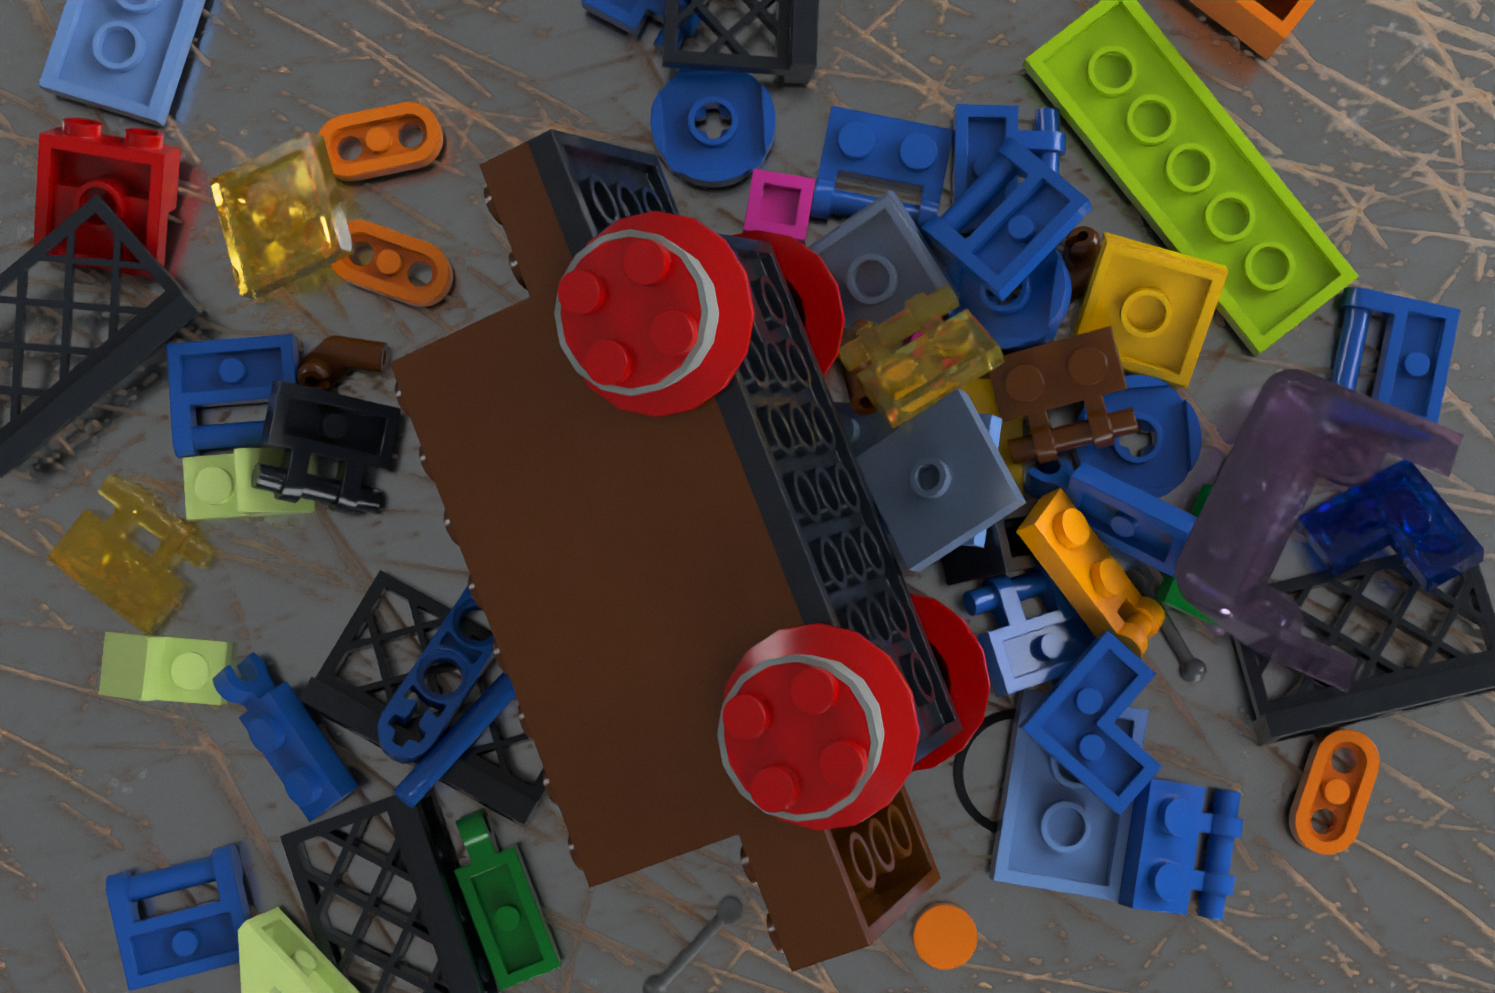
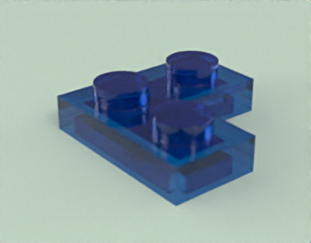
(1394, 511)

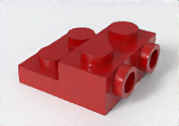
(130, 173)

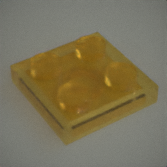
(282, 215)

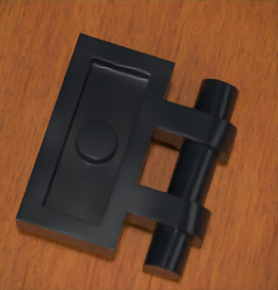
(330, 427)

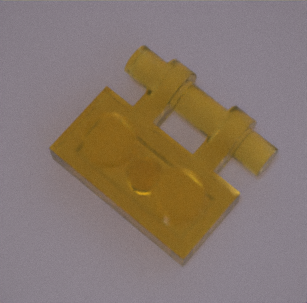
(927, 368)
(119, 569)

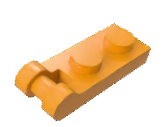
(1089, 573)

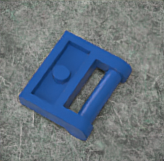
(884, 153)
(1019, 229)
(1413, 350)
(223, 375)
(184, 939)

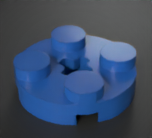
(690, 151)
(1031, 316)
(1173, 432)

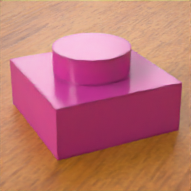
(779, 204)

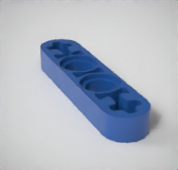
(445, 646)

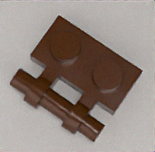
(1059, 375)

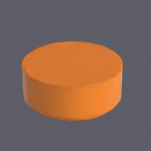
(944, 935)

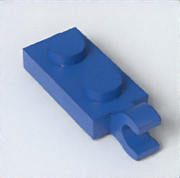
(1118, 511)
(287, 737)

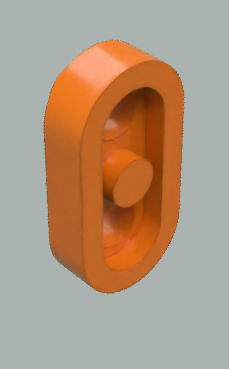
(381, 136)
(393, 264)
(1339, 793)

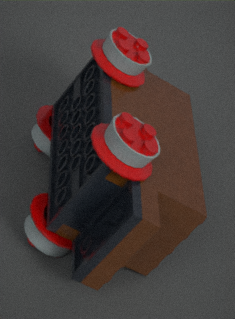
(690, 550)

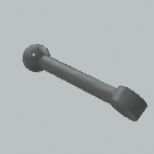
(1193, 669)
(728, 911)

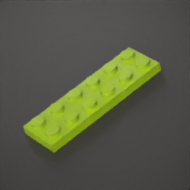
(1189, 168)

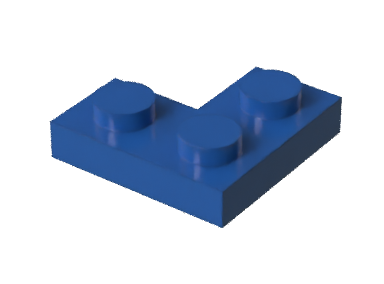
(1079, 728)

